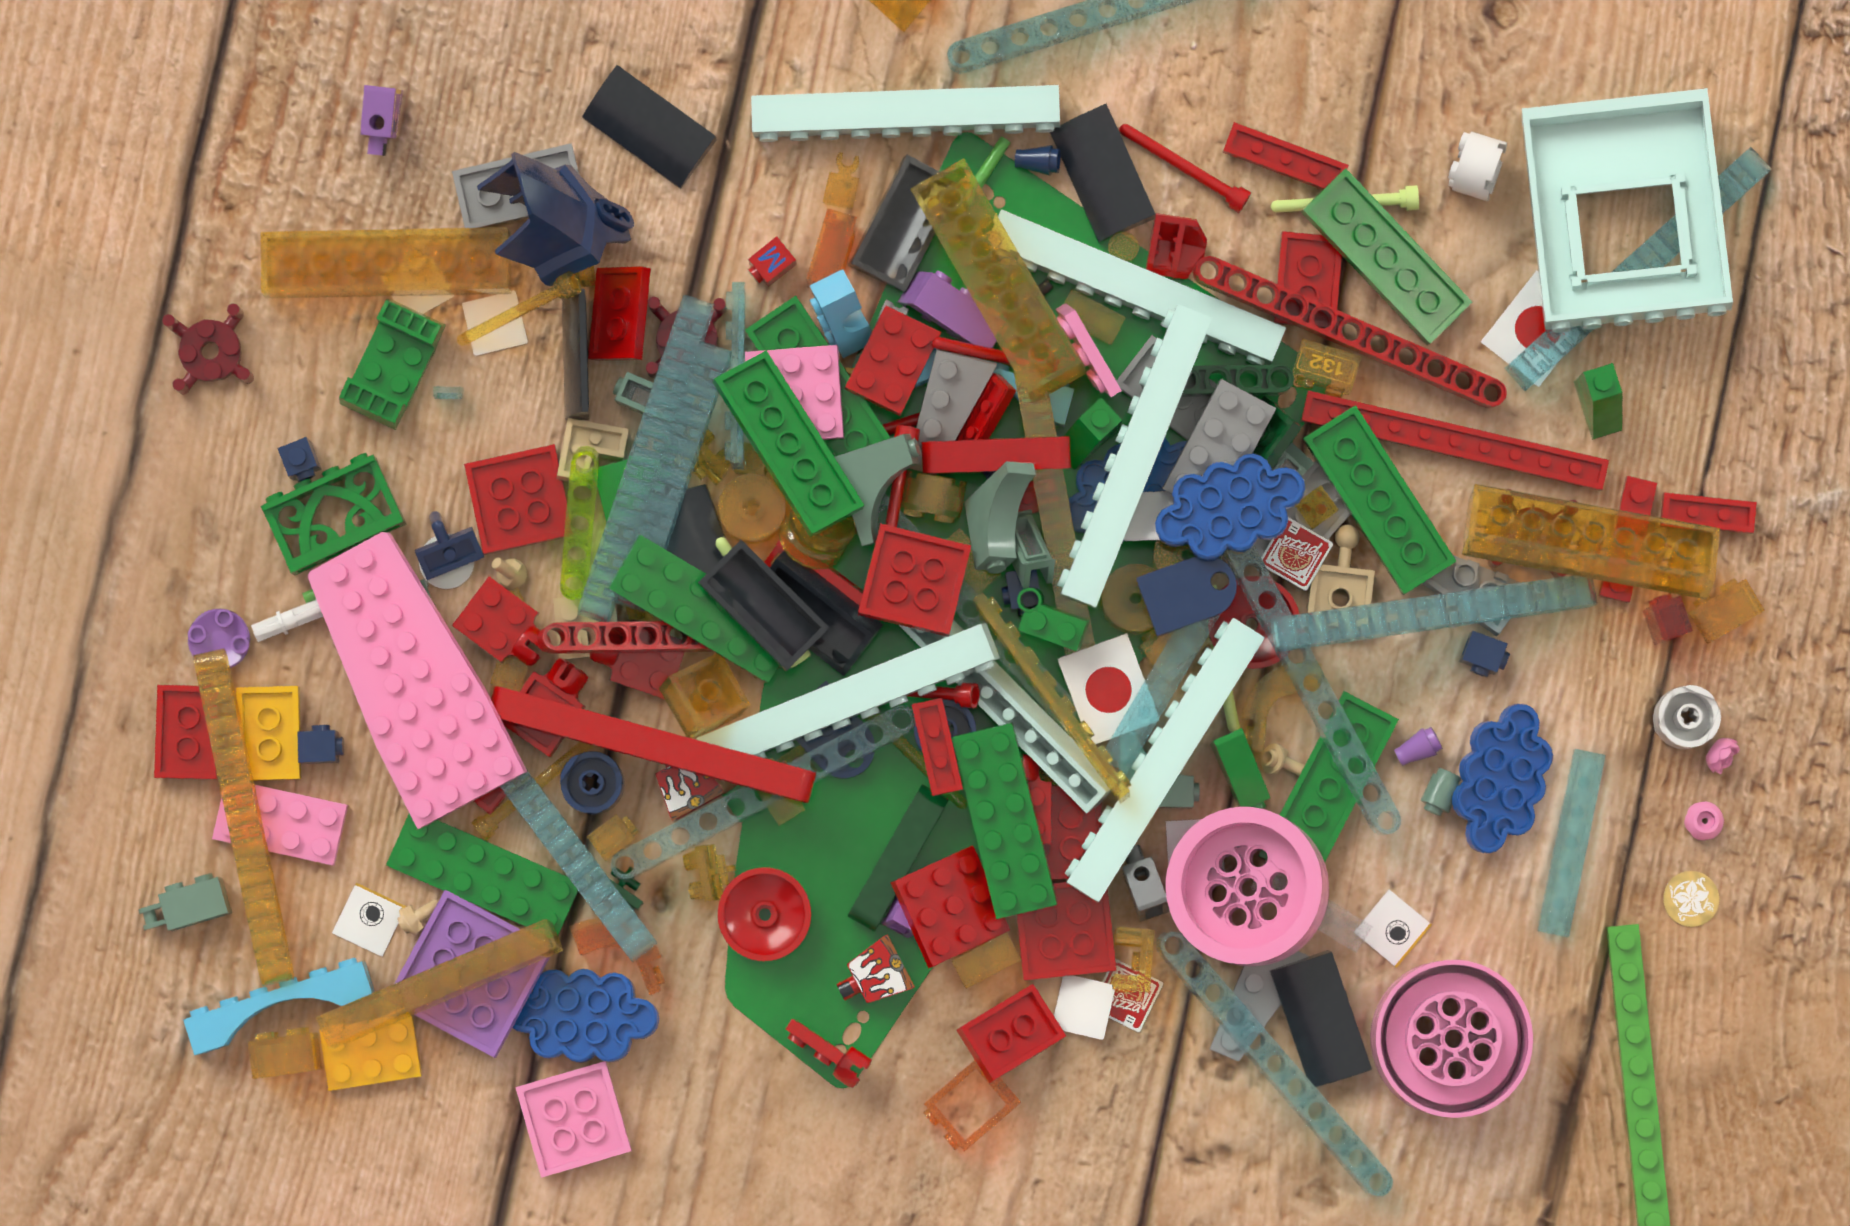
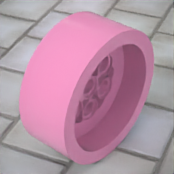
(1198, 869)
(1398, 1042)

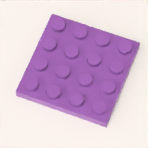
(489, 1011)

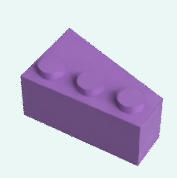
(947, 307)

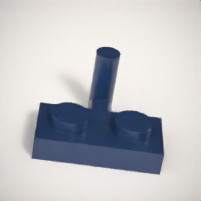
(448, 551)

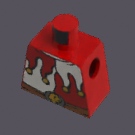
(686, 791)
(876, 973)

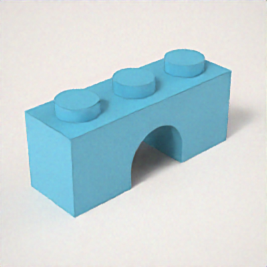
(840, 313)

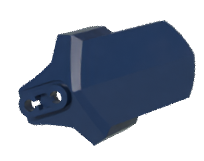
(565, 221)

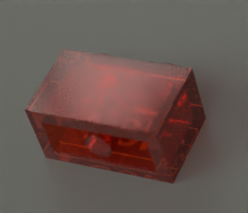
(1667, 618)

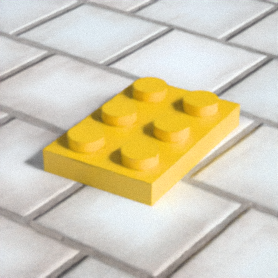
(270, 730)
(374, 1058)

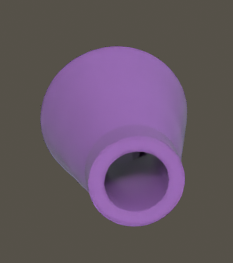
(1419, 746)

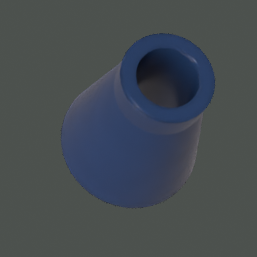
(1040, 159)

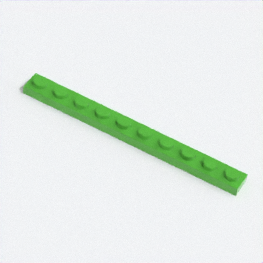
(1638, 1075)

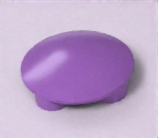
(220, 630)

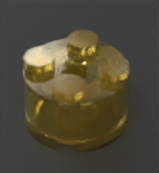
(933, 495)

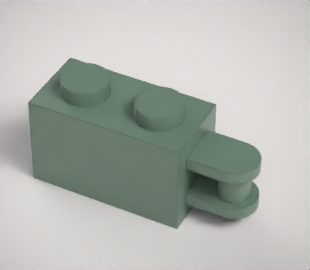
(189, 904)

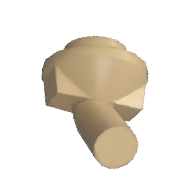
(510, 572)
(1276, 757)
(411, 919)

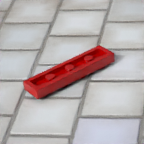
(1282, 157)
(1635, 498)

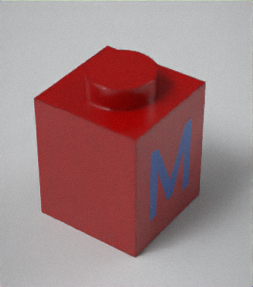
(771, 262)

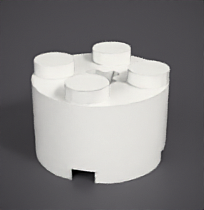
(1478, 165)
(1702, 709)

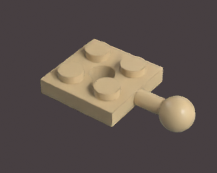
(1354, 581)

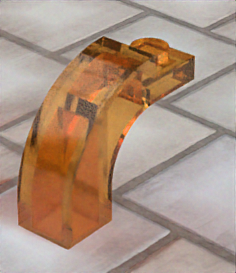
(593, 935)

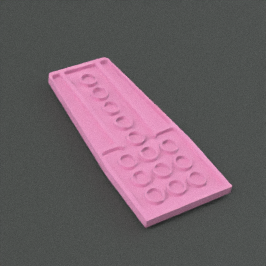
(413, 682)

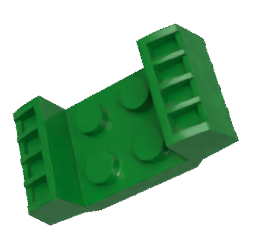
(392, 364)

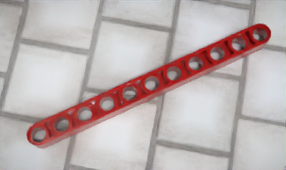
(1365, 332)
(653, 745)

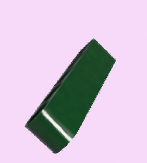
(1232, 375)
(897, 857)

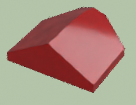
(1175, 246)

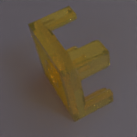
(1141, 960)

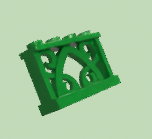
(312, 552)

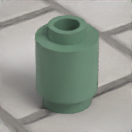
(1440, 792)

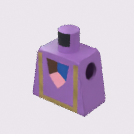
(383, 103)

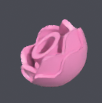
(1721, 754)
(1694, 823)

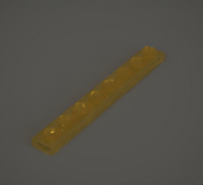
(1061, 707)

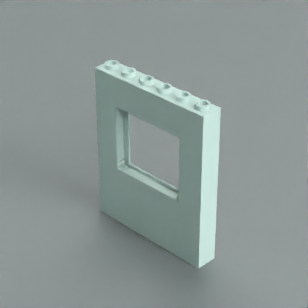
(1620, 148)

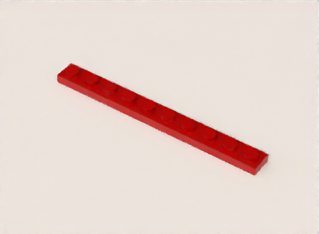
(1464, 442)

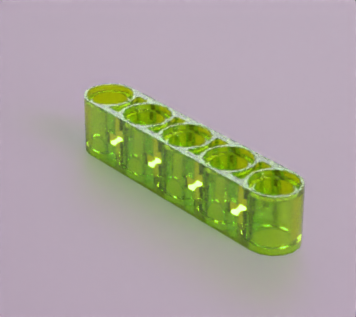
(579, 507)

